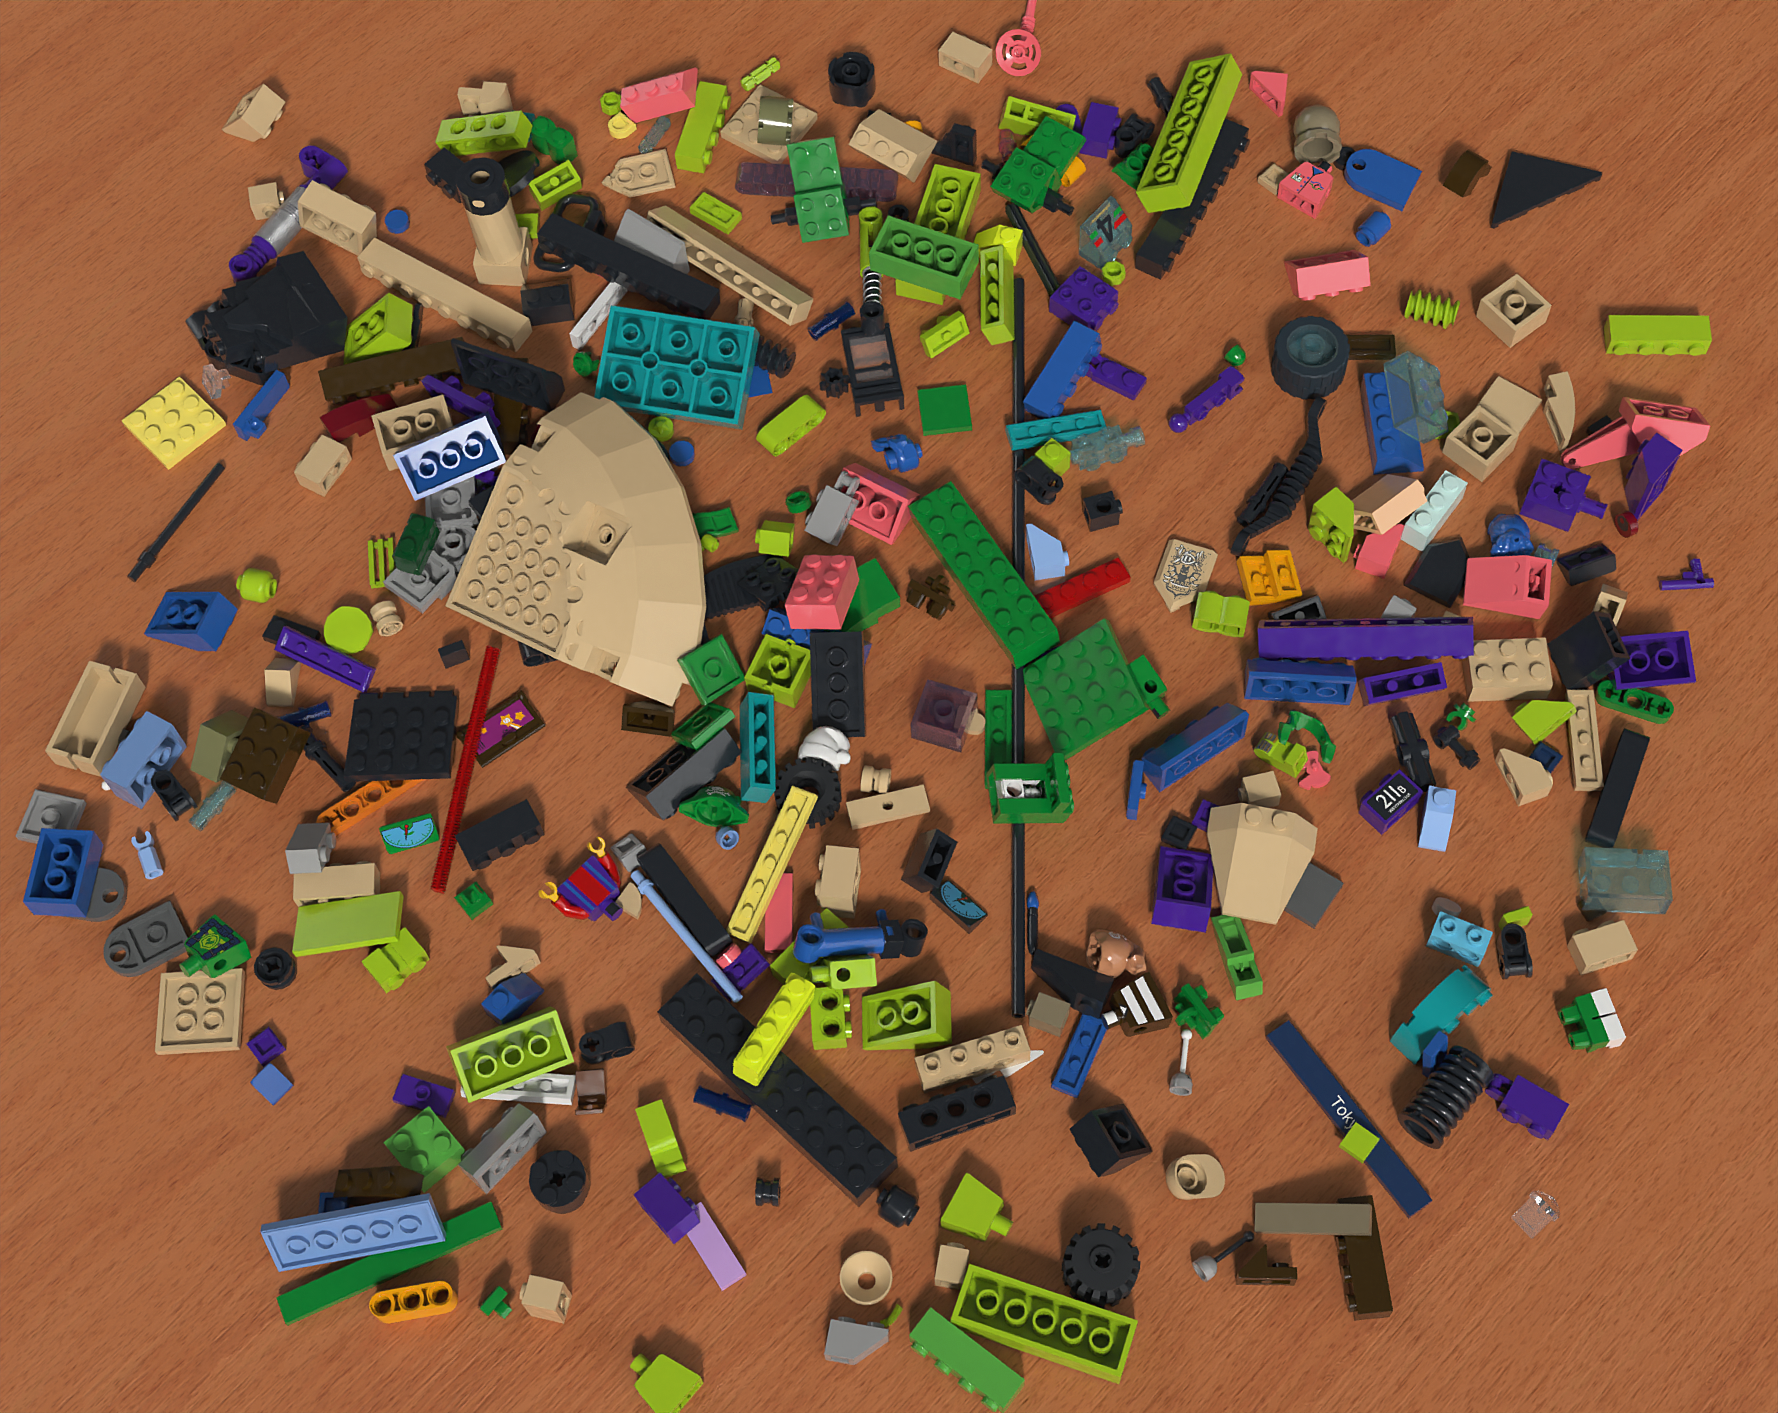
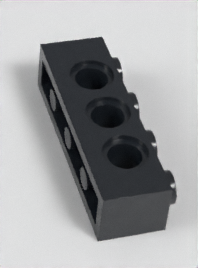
(974, 1116)

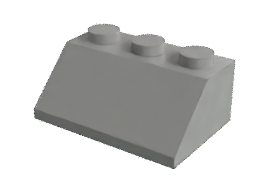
(652, 241)
(502, 1147)

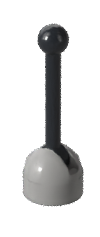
(1207, 1266)

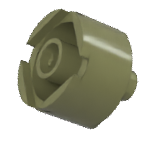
(775, 120)

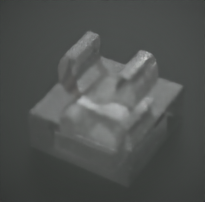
(215, 380)

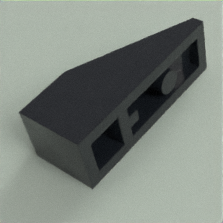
(1074, 983)

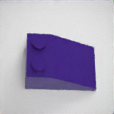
(1183, 889)

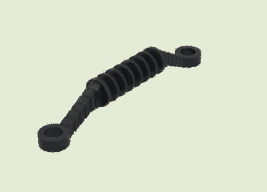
(1292, 486)

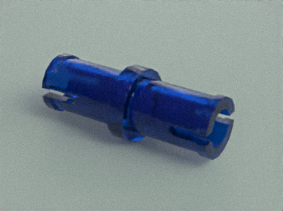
(831, 321)
(307, 715)
(722, 1103)

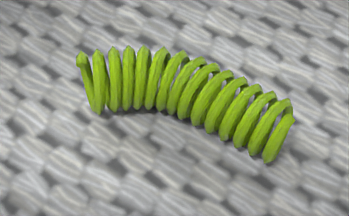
(887, 1321)

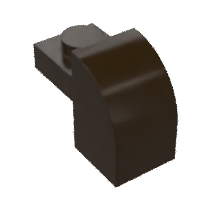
(1466, 173)

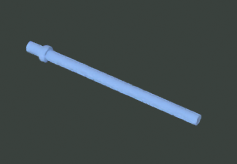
(645, 887)

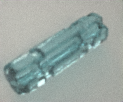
(654, 135)

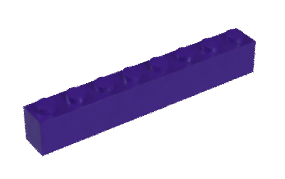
(1366, 638)

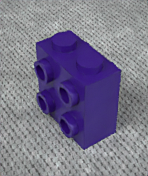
(1084, 300)

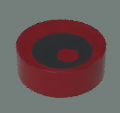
(1626, 524)

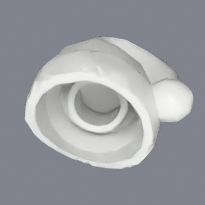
(827, 745)

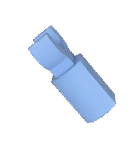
(148, 857)

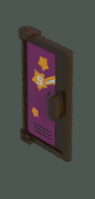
(502, 726)

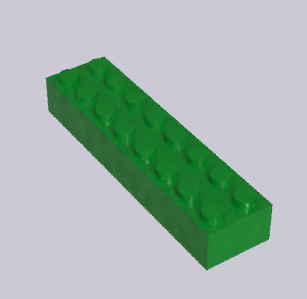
(984, 575)

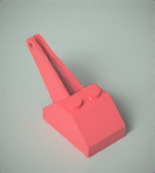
(1638, 422)

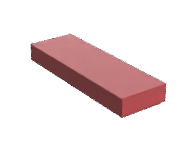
(780, 917)

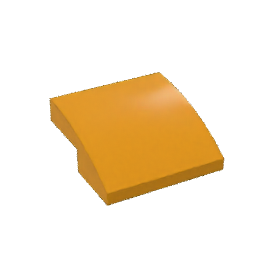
(1269, 577)

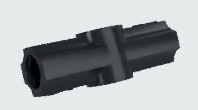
(1412, 750)

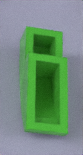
(1237, 957)

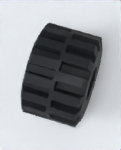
(1099, 1283)

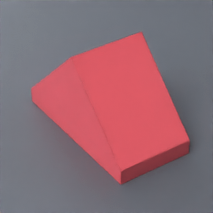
(1270, 89)

